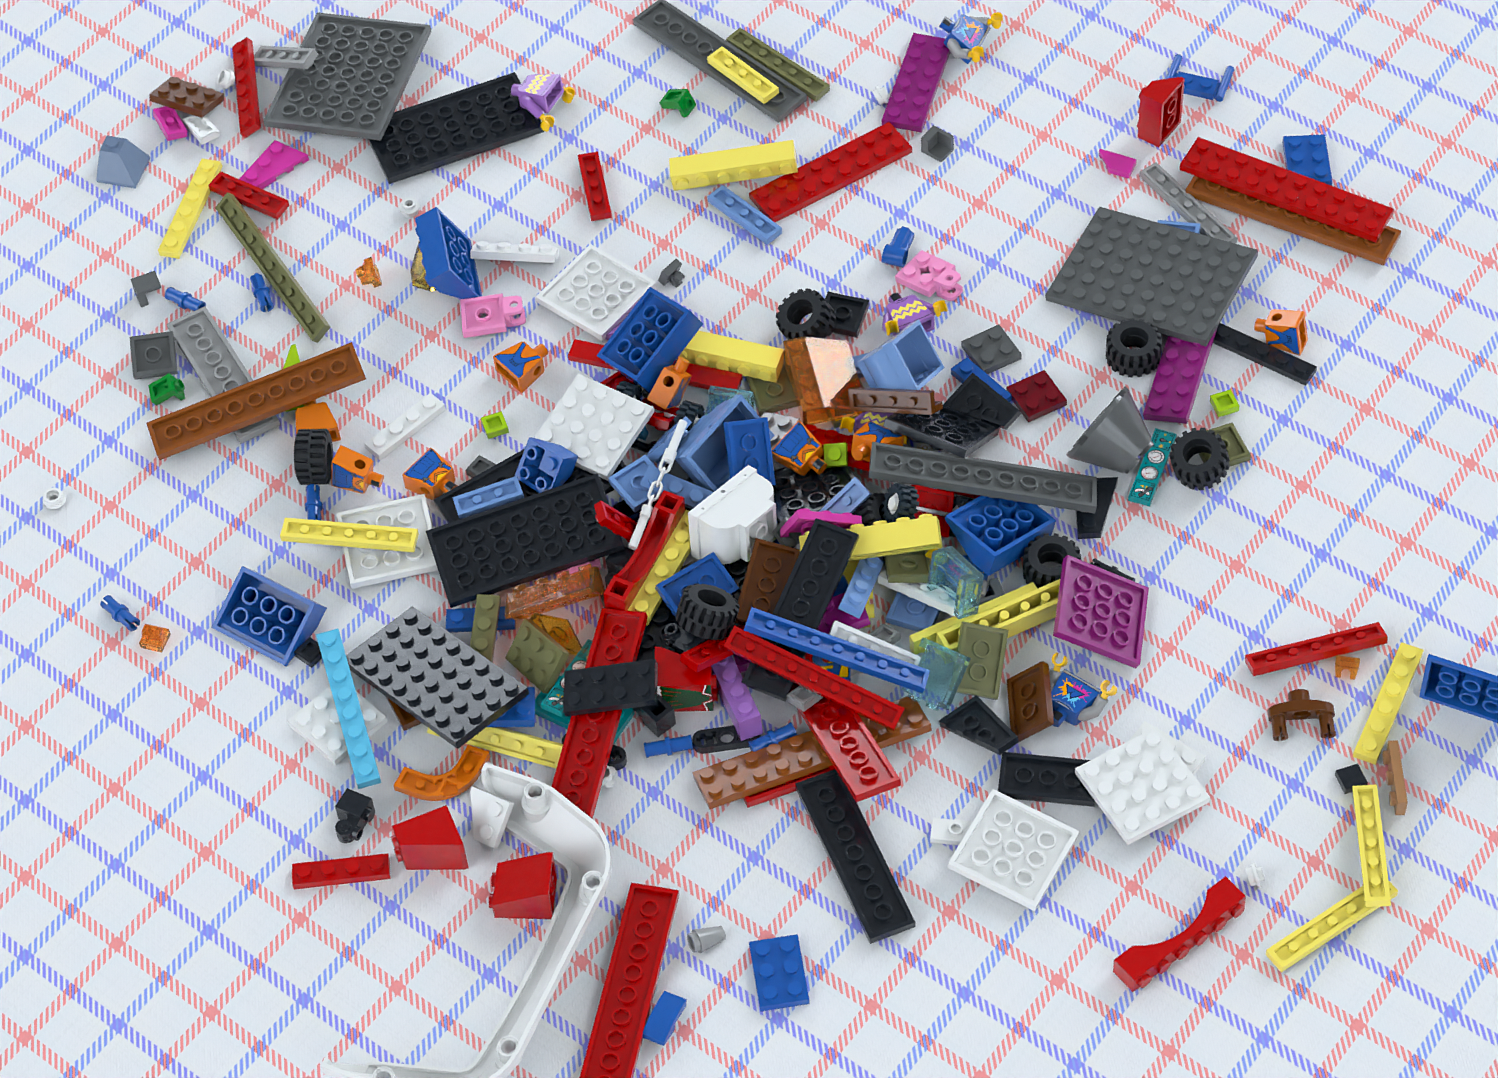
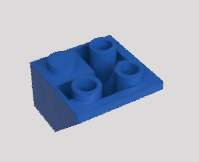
(545, 465)

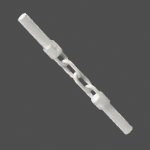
(668, 457)

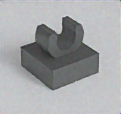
(672, 274)

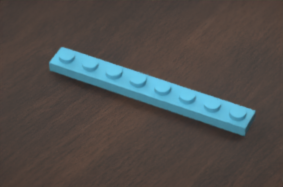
(348, 709)

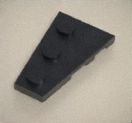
(983, 402)
(1092, 524)
(980, 725)

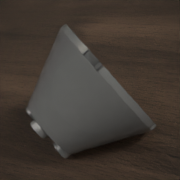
(1114, 436)

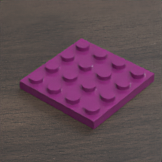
(1101, 611)

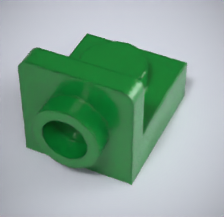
(678, 99)
(166, 388)

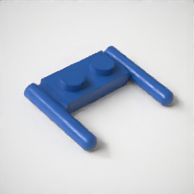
(1199, 85)

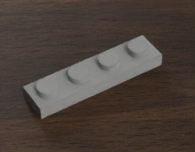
(285, 57)

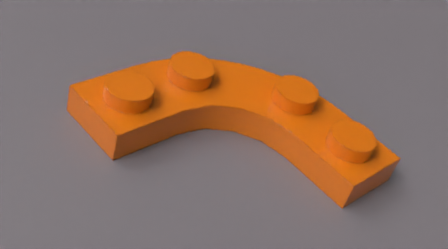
(445, 785)

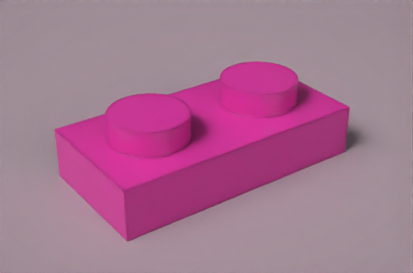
(170, 123)

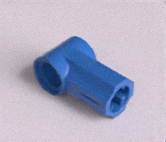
(897, 252)

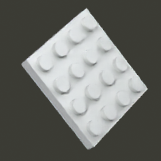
(595, 292)
(596, 425)
(378, 566)
(1142, 785)
(1013, 849)

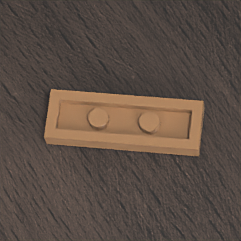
(1395, 778)

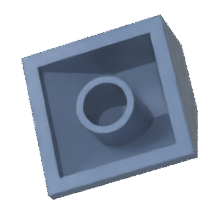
(121, 162)

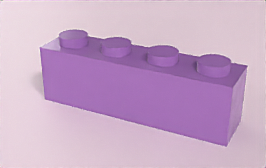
(737, 699)

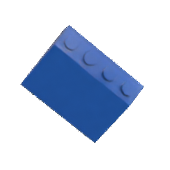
(447, 256)
(650, 338)
(998, 530)
(267, 616)
(1460, 688)

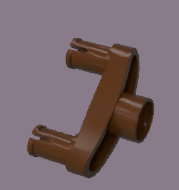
(1300, 708)

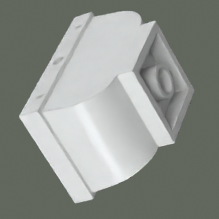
(733, 518)

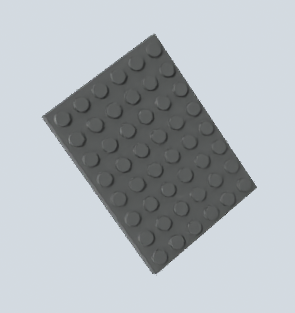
(352, 80)
(1152, 274)

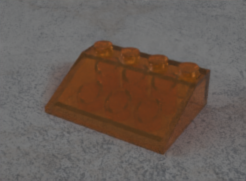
(821, 378)
(555, 593)

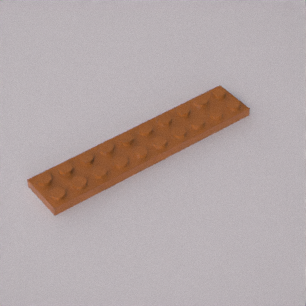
(1293, 222)
(255, 401)
(793, 759)

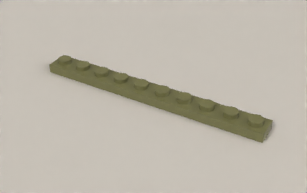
(273, 267)

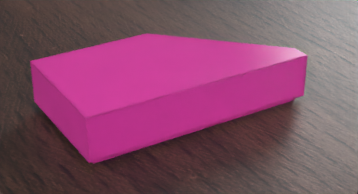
(1117, 163)

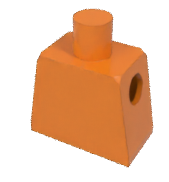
(317, 416)

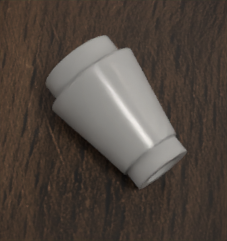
(705, 938)

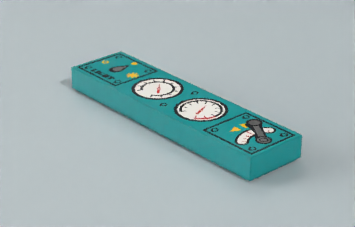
(1152, 468)
(554, 700)

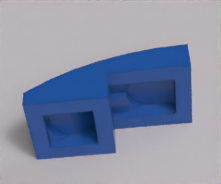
(663, 1018)

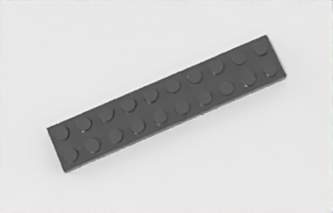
(696, 43)
(983, 477)

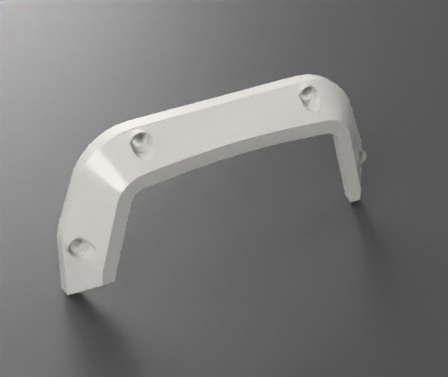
(581, 850)

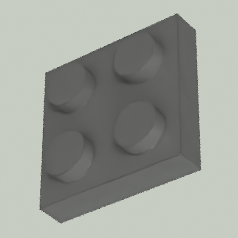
(991, 349)
(153, 355)

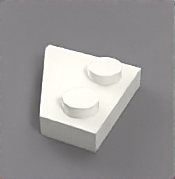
(489, 816)

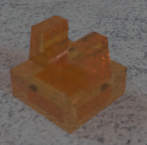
(369, 273)
(154, 638)
(1346, 663)

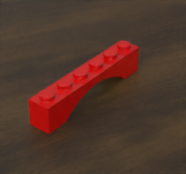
(662, 523)
(1143, 962)

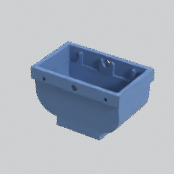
(902, 361)
(704, 448)

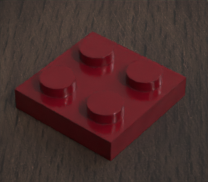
(1036, 396)

